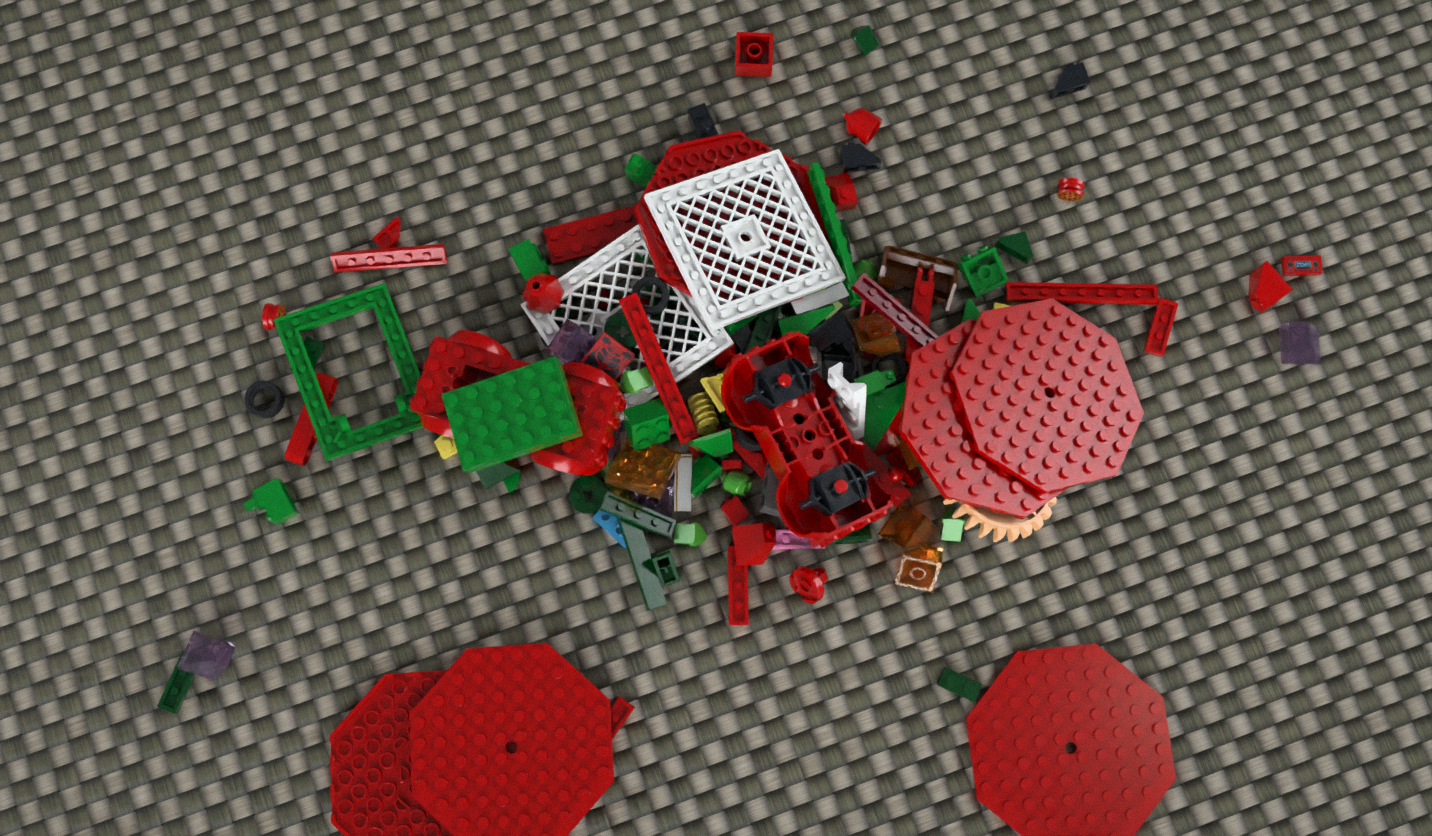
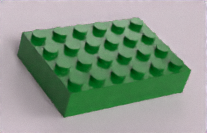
(511, 414)

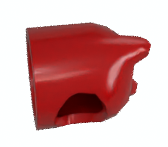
(862, 124)

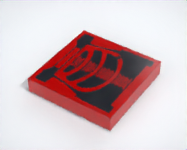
(608, 356)

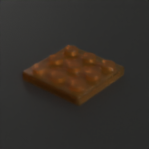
(643, 470)

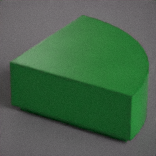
(512, 482)

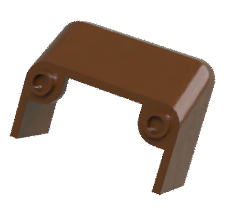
(900, 268)

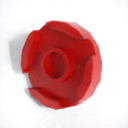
(809, 583)

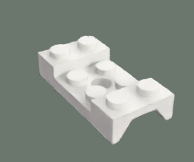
(849, 400)

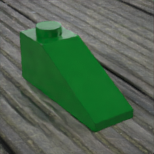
(804, 321)

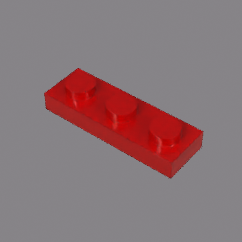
(1160, 327)

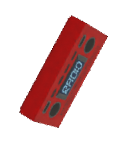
(1301, 265)

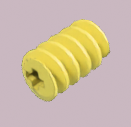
(703, 413)

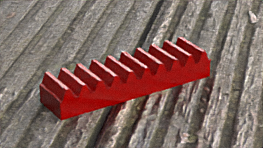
(737, 591)

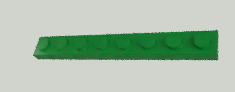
(833, 230)

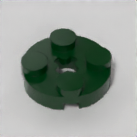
(615, 324)
(577, 496)

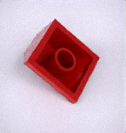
(842, 191)
(1266, 287)
(753, 543)

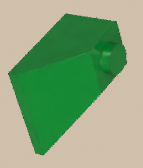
(714, 445)
(703, 474)

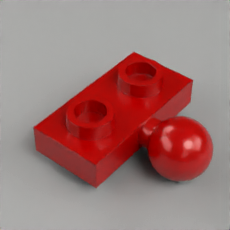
(899, 469)

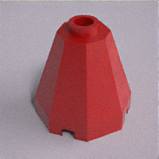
(543, 293)

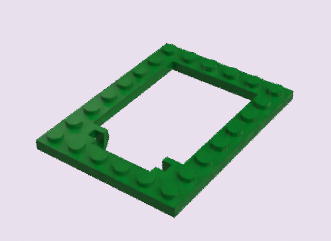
(335, 433)

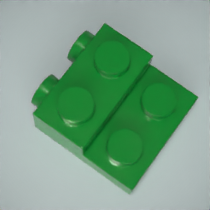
(982, 270)

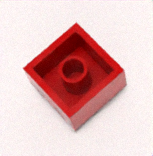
(754, 54)

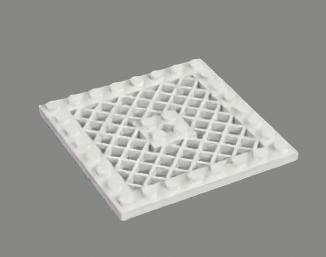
(772, 168)
(597, 265)

